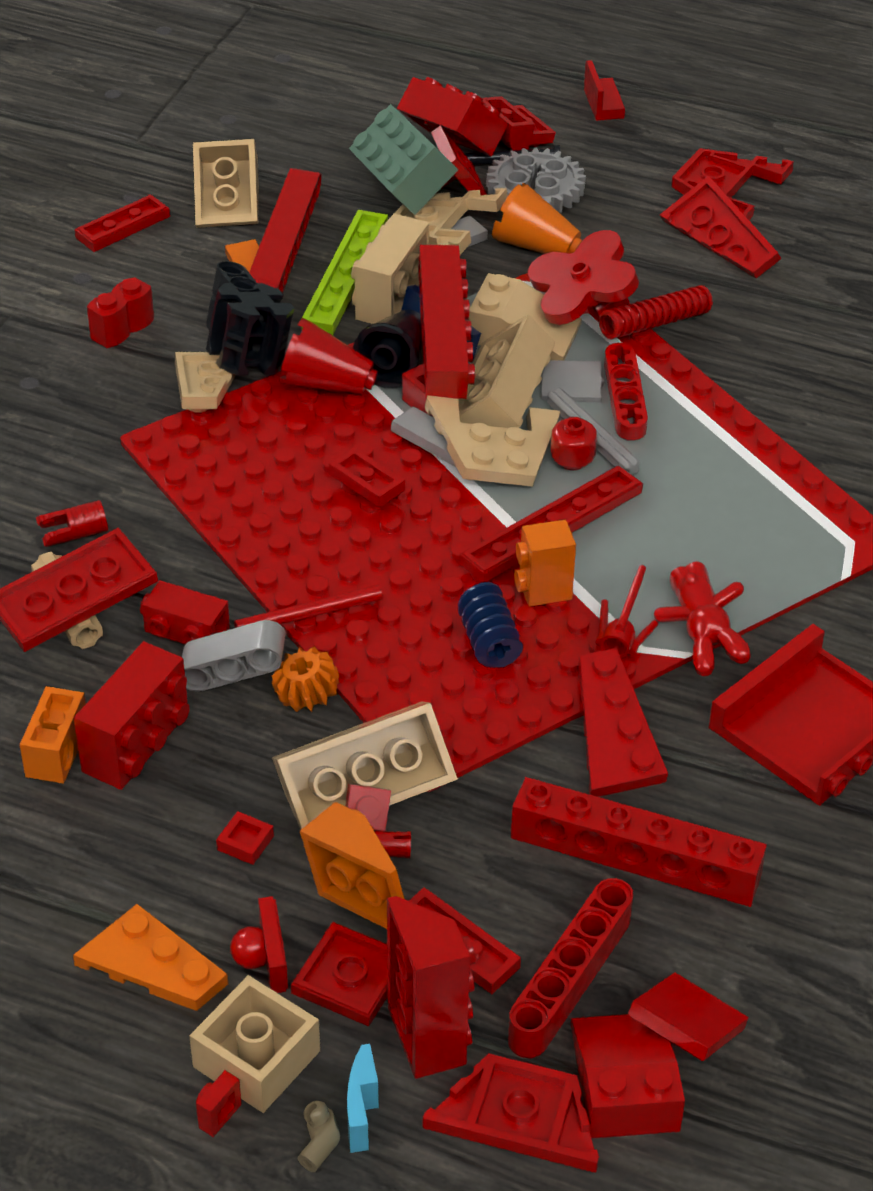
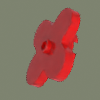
(583, 277)

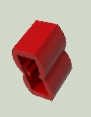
(120, 312)

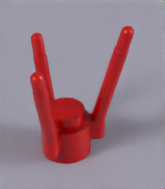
(621, 632)

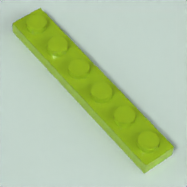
(337, 284)

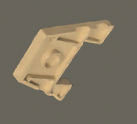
(444, 212)
(491, 451)

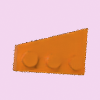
(155, 957)

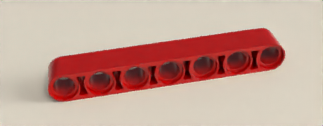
(286, 228)

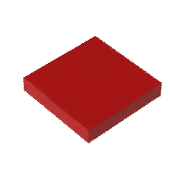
(345, 974)
(688, 1016)

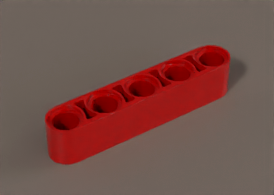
(569, 968)

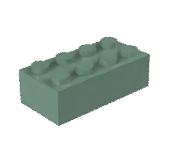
(402, 159)

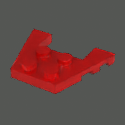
(728, 173)

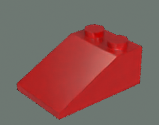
(627, 1077)

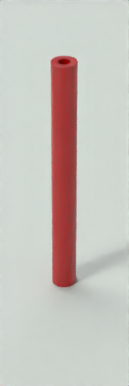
(317, 607)

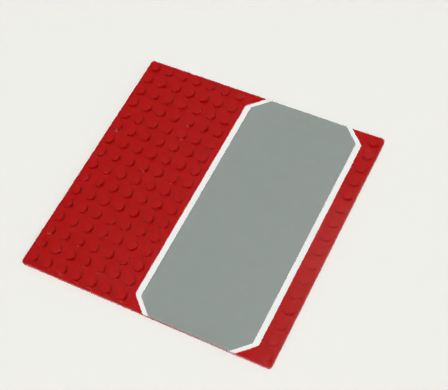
(293, 534)

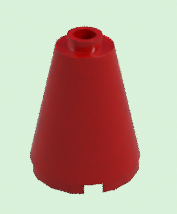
(325, 362)

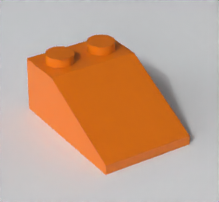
(350, 863)

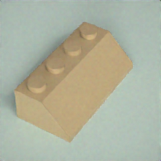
(506, 375)
(389, 752)

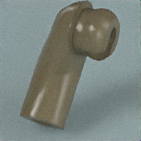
(323, 1134)

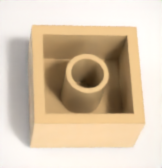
(257, 1040)

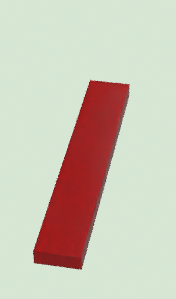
(577, 507)

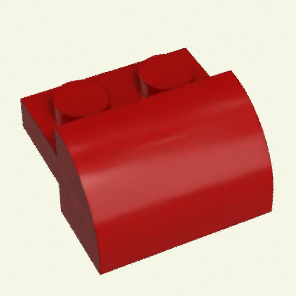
(523, 126)

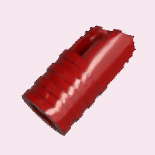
(81, 522)

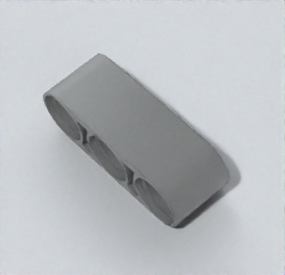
(233, 655)

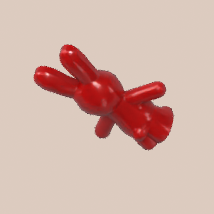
(705, 616)

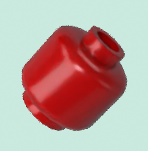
(573, 443)

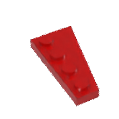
(721, 227)
(617, 735)

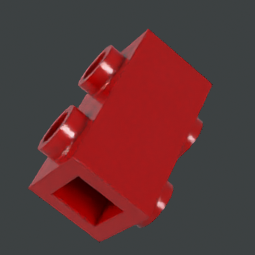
(183, 613)

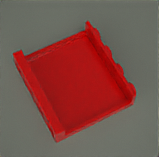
(801, 717)

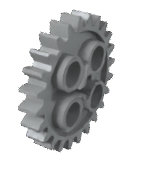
(558, 181)

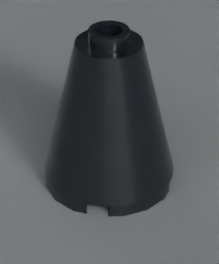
(392, 346)

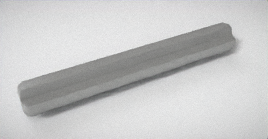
(606, 443)

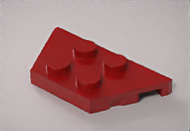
(519, 1111)

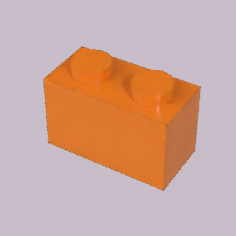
(546, 562)

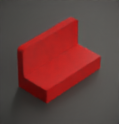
(602, 95)

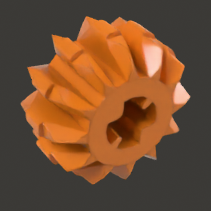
(305, 679)

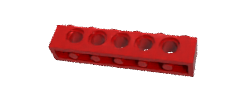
(638, 841)

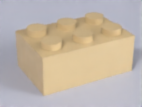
(388, 268)

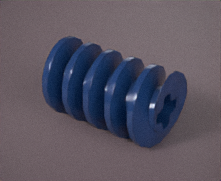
(489, 625)

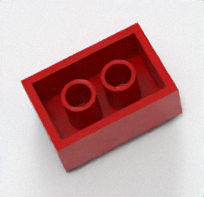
(459, 114)
(132, 715)

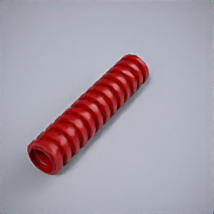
(655, 312)

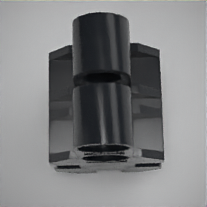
(246, 322)

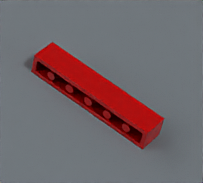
(445, 322)

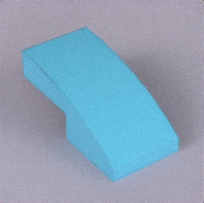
(361, 1096)

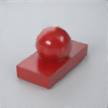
(258, 946)

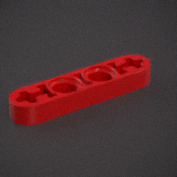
(628, 390)

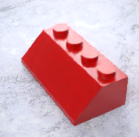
(429, 986)

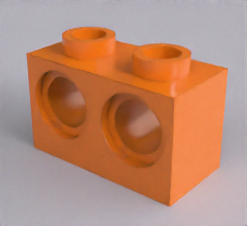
(51, 736)

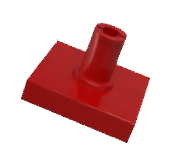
(466, 171)

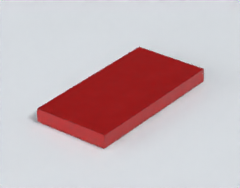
(73, 588)

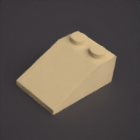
(226, 183)
(508, 300)

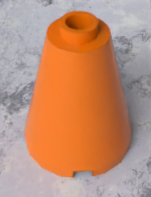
(534, 224)

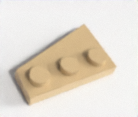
(201, 380)

